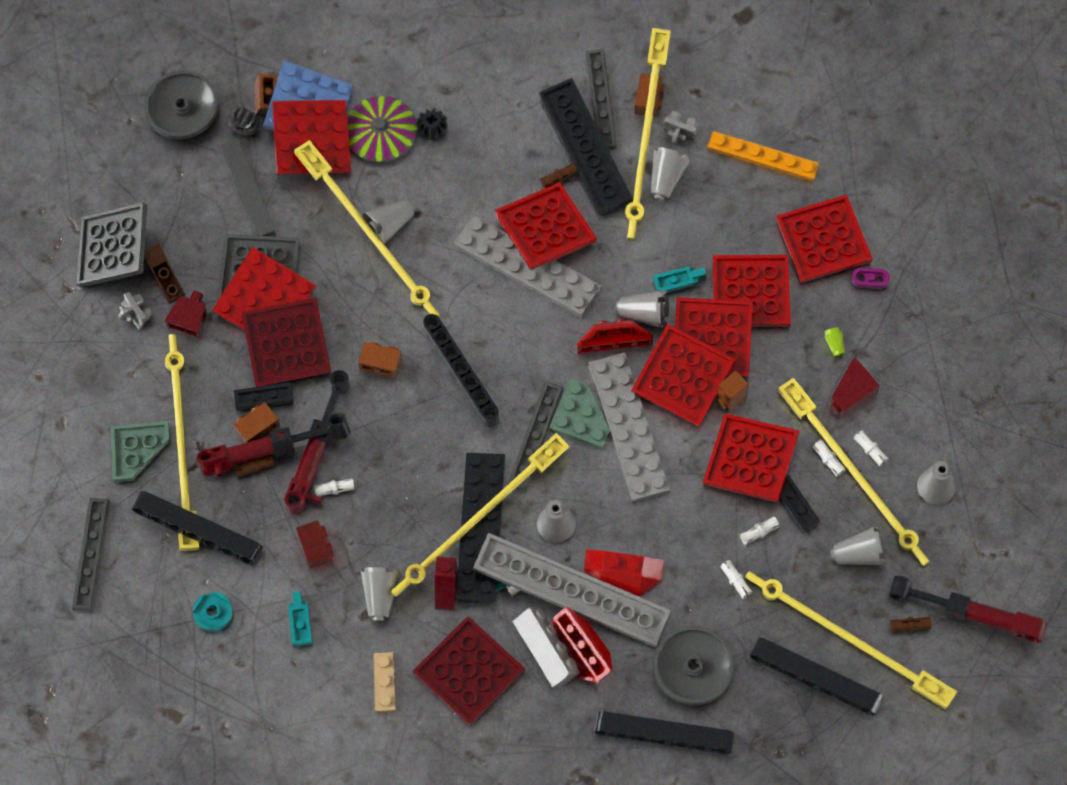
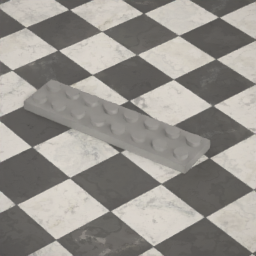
(550, 280)
(628, 427)

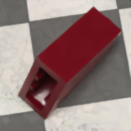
(853, 390)
(445, 583)

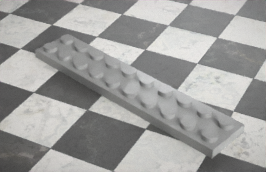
(571, 589)

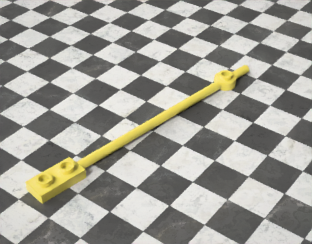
(656, 58)
(319, 169)
(804, 407)
(539, 460)
(185, 543)
(924, 683)

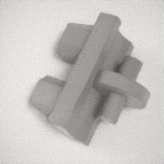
(678, 129)
(132, 313)

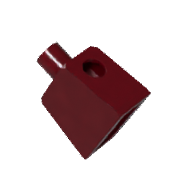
(188, 315)

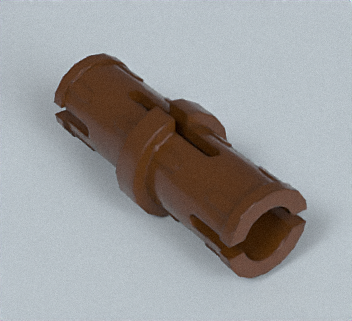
(558, 176)
(254, 466)
(910, 624)

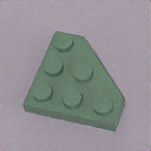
(580, 416)
(135, 447)

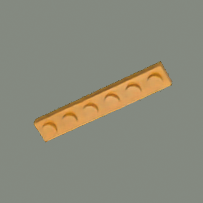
(762, 156)

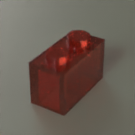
(314, 543)

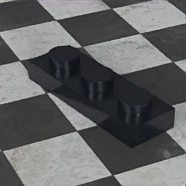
(270, 394)
(798, 506)

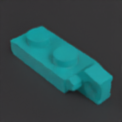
(678, 279)
(299, 621)

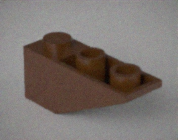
(163, 272)

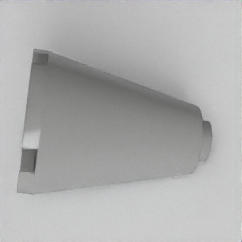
(666, 172)
(389, 218)
(645, 308)
(937, 484)
(556, 522)
(860, 549)
(377, 590)

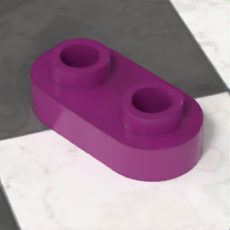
(870, 278)

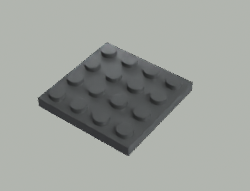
(111, 245)
(236, 247)

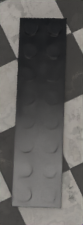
(585, 146)
(481, 484)

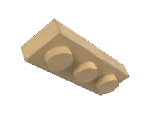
(384, 682)

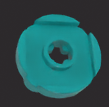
(210, 601)

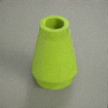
(834, 338)

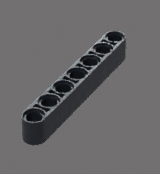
(461, 378)
(197, 528)
(817, 676)
(664, 732)

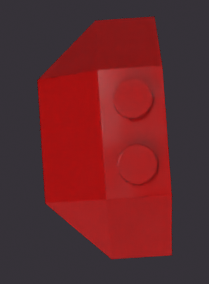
(614, 336)
(624, 571)
(583, 645)

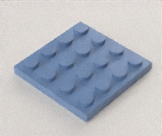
(302, 84)

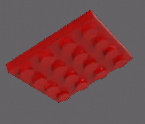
(314, 120)
(545, 226)
(824, 238)
(755, 279)
(260, 285)
(720, 325)
(683, 375)
(751, 457)

